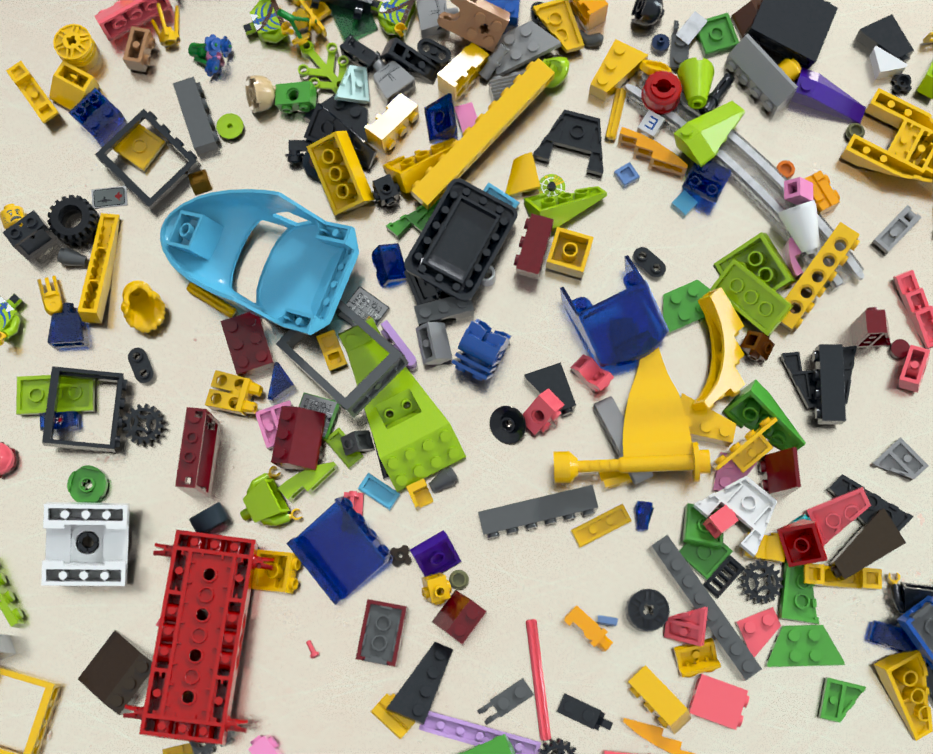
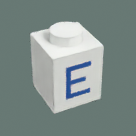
(651, 125)

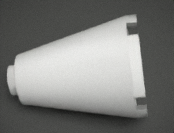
(803, 226)

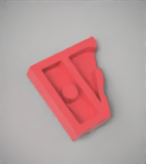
(758, 629)

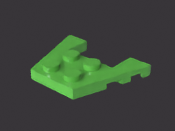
(417, 218)

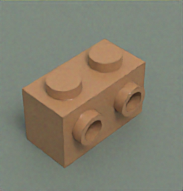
(138, 49)

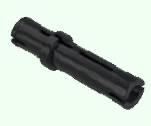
(714, 97)

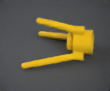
(167, 35)

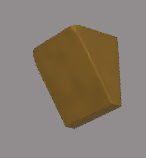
(200, 182)

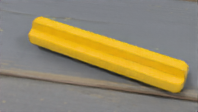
(615, 114)
(211, 299)

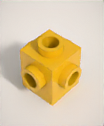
(436, 588)

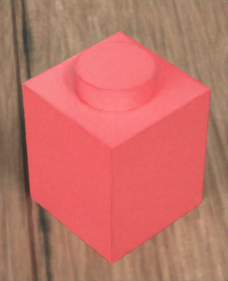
(720, 521)

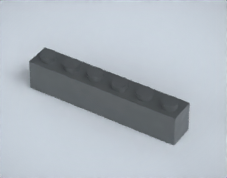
(537, 511)

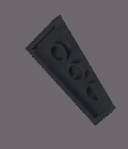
(324, 123)

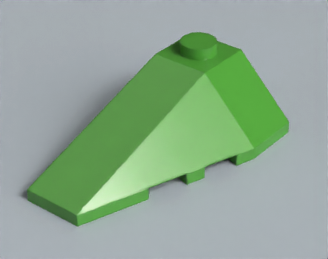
(756, 404)

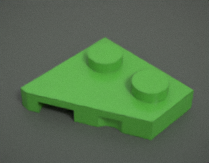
(838, 699)

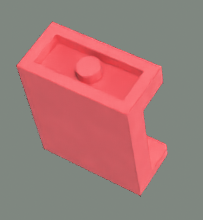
(718, 701)

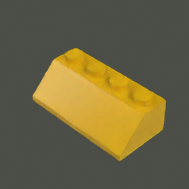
(340, 172)

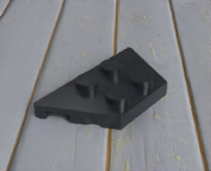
(348, 112)

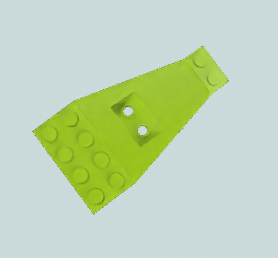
(412, 439)

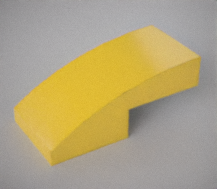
(331, 350)

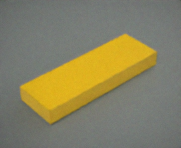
(601, 525)

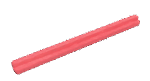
(538, 680)

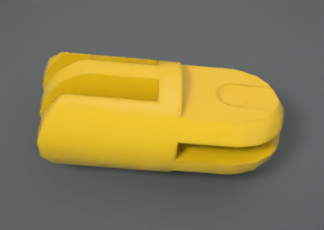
(51, 299)

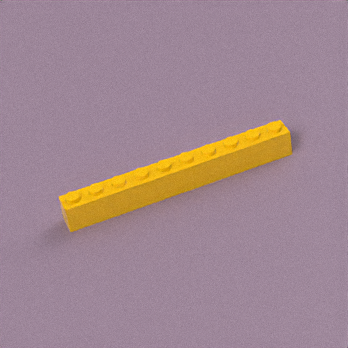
(483, 133)

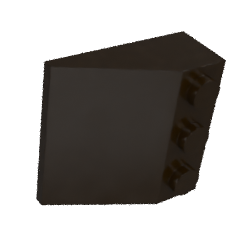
(117, 673)

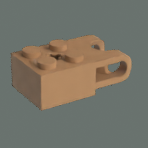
(471, 19)

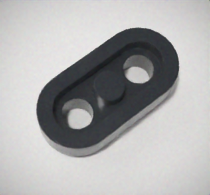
(436, 51)
(647, 264)
(140, 365)

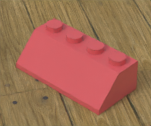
(127, 13)

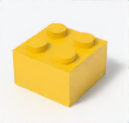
(569, 252)

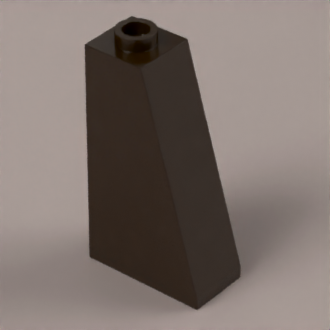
(869, 544)

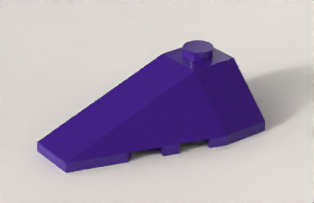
(823, 95)

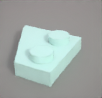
(354, 86)

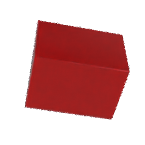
(802, 543)

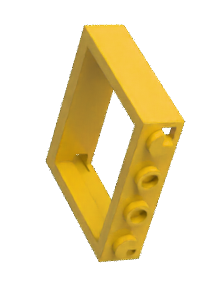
(44, 710)

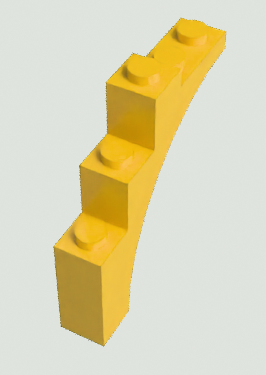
(723, 328)

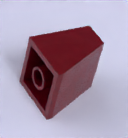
(459, 617)

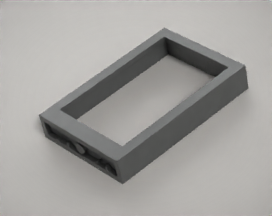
(370, 386)

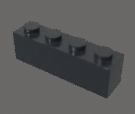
(829, 384)

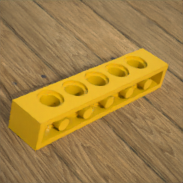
(841, 234)

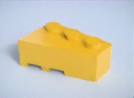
(462, 71)

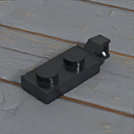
(583, 713)

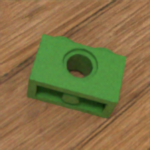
(287, 92)

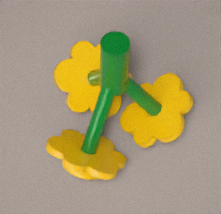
(299, 20)

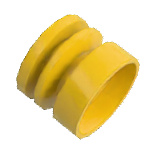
(76, 47)

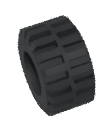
(66, 208)

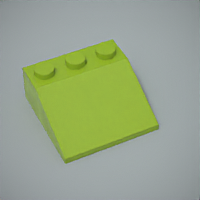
(763, 260)

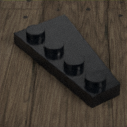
(844, 485)
(419, 690)

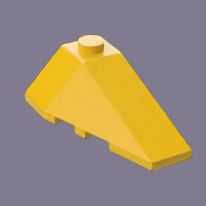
(409, 170)
(906, 684)

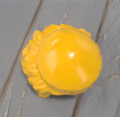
(142, 307)

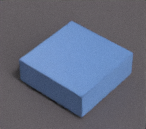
(626, 175)
(605, 620)

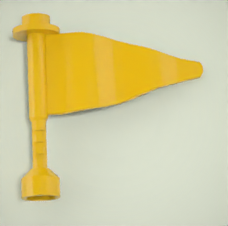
(653, 431)

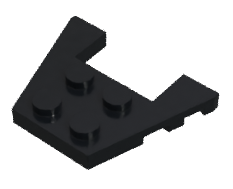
(577, 133)
(804, 379)

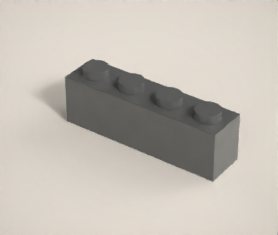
(195, 115)

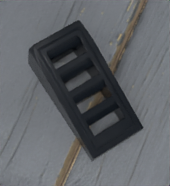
(739, 568)

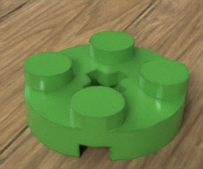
(82, 475)

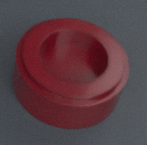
(899, 348)

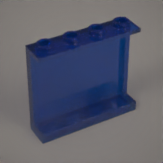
(340, 550)

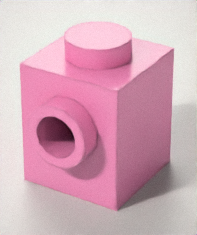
(798, 191)
(264, 745)

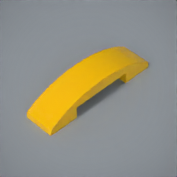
(32, 92)
(821, 575)

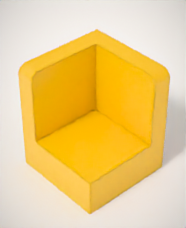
(420, 494)

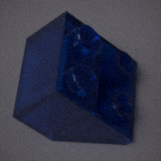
(97, 116)
(707, 180)

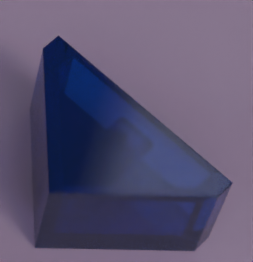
(280, 384)

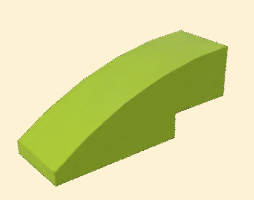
(306, 480)

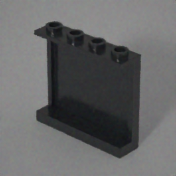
(793, 27)

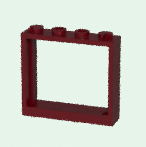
(197, 452)

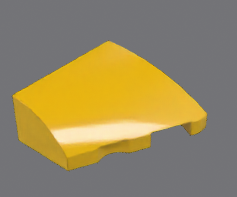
(522, 176)

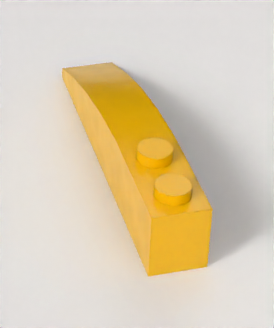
(99, 270)

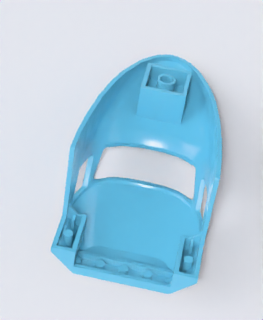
(301, 274)

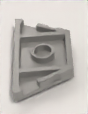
(525, 45)

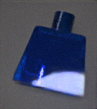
(67, 328)

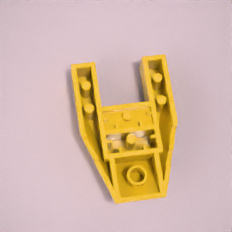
(911, 148)

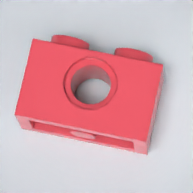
(914, 368)
(542, 411)

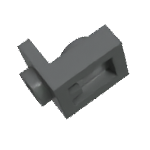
(357, 442)

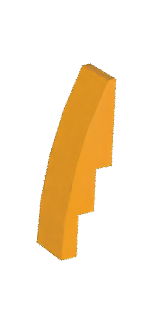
(659, 154)
(654, 735)

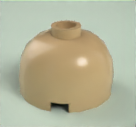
(260, 93)

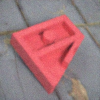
(688, 626)

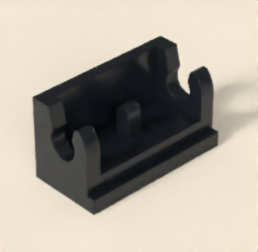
(359, 53)

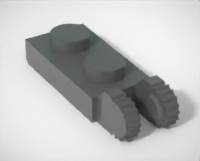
(678, 49)
(507, 700)

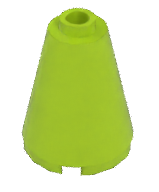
(696, 81)

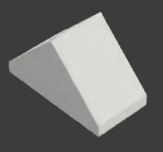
(885, 64)

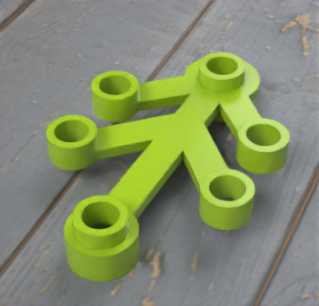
(325, 70)

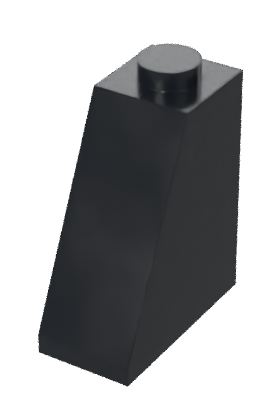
(887, 36)
(554, 379)

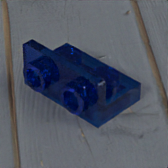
(389, 263)

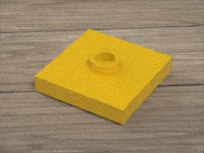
(140, 147)

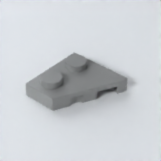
(901, 460)

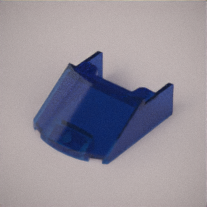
(621, 326)

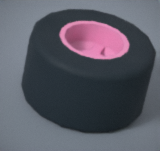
(209, 518)

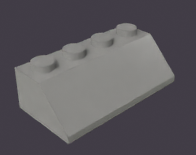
(761, 74)

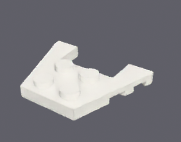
(751, 505)

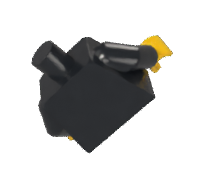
(907, 594)

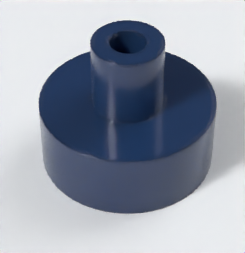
(660, 43)

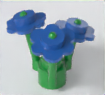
(212, 45)

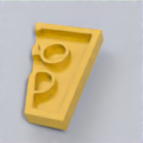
(561, 23)

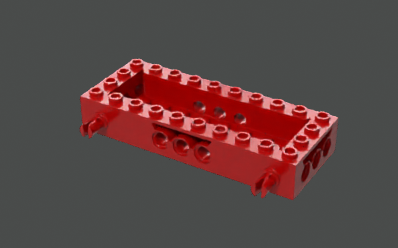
(217, 638)

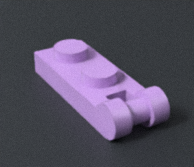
(389, 333)

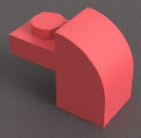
(591, 373)

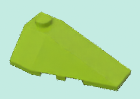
(706, 133)
(564, 205)

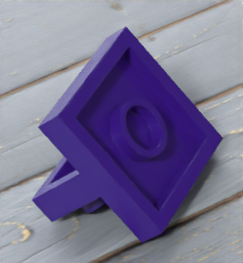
(435, 554)

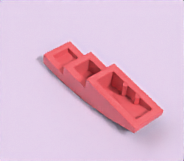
(916, 305)

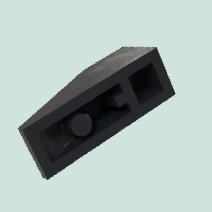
(410, 60)

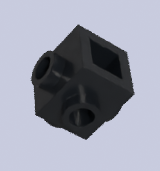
(385, 190)

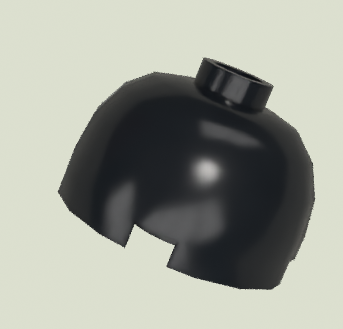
(647, 12)

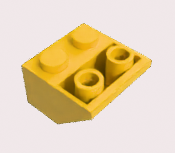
(71, 85)

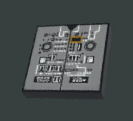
(365, 306)

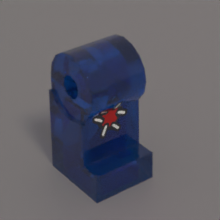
(63, 422)

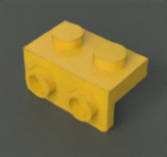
(696, 659)

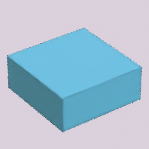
(684, 203)

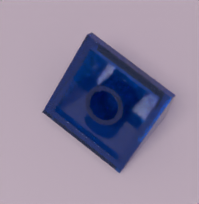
(441, 119)

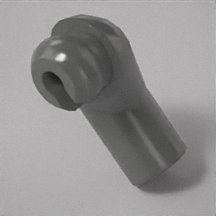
(591, 40)

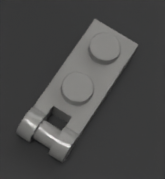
(896, 229)

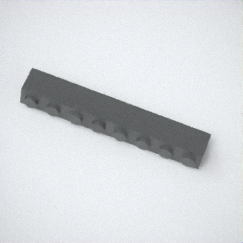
(698, 597)

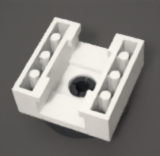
(70, 560)

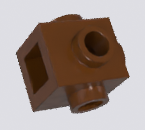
(757, 345)

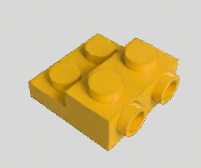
(282, 577)

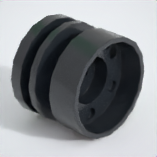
(635, 610)

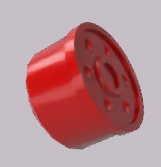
(661, 92)

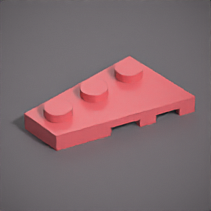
(838, 513)

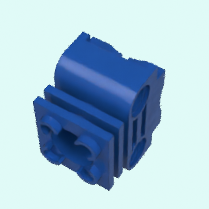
(481, 350)

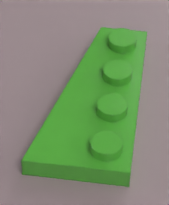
(797, 598)

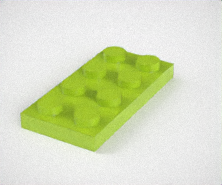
(753, 297)
(73, 395)

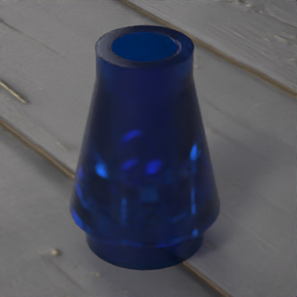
(643, 514)

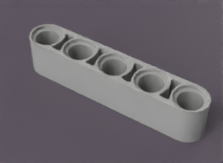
(613, 424)

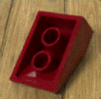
(780, 472)

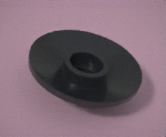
(502, 429)

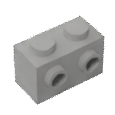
(433, 343)

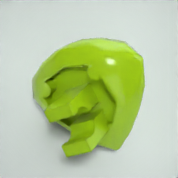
(560, 66)

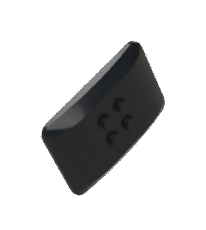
(460, 240)

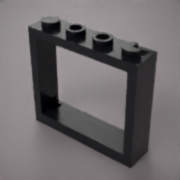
(151, 202)
(48, 432)

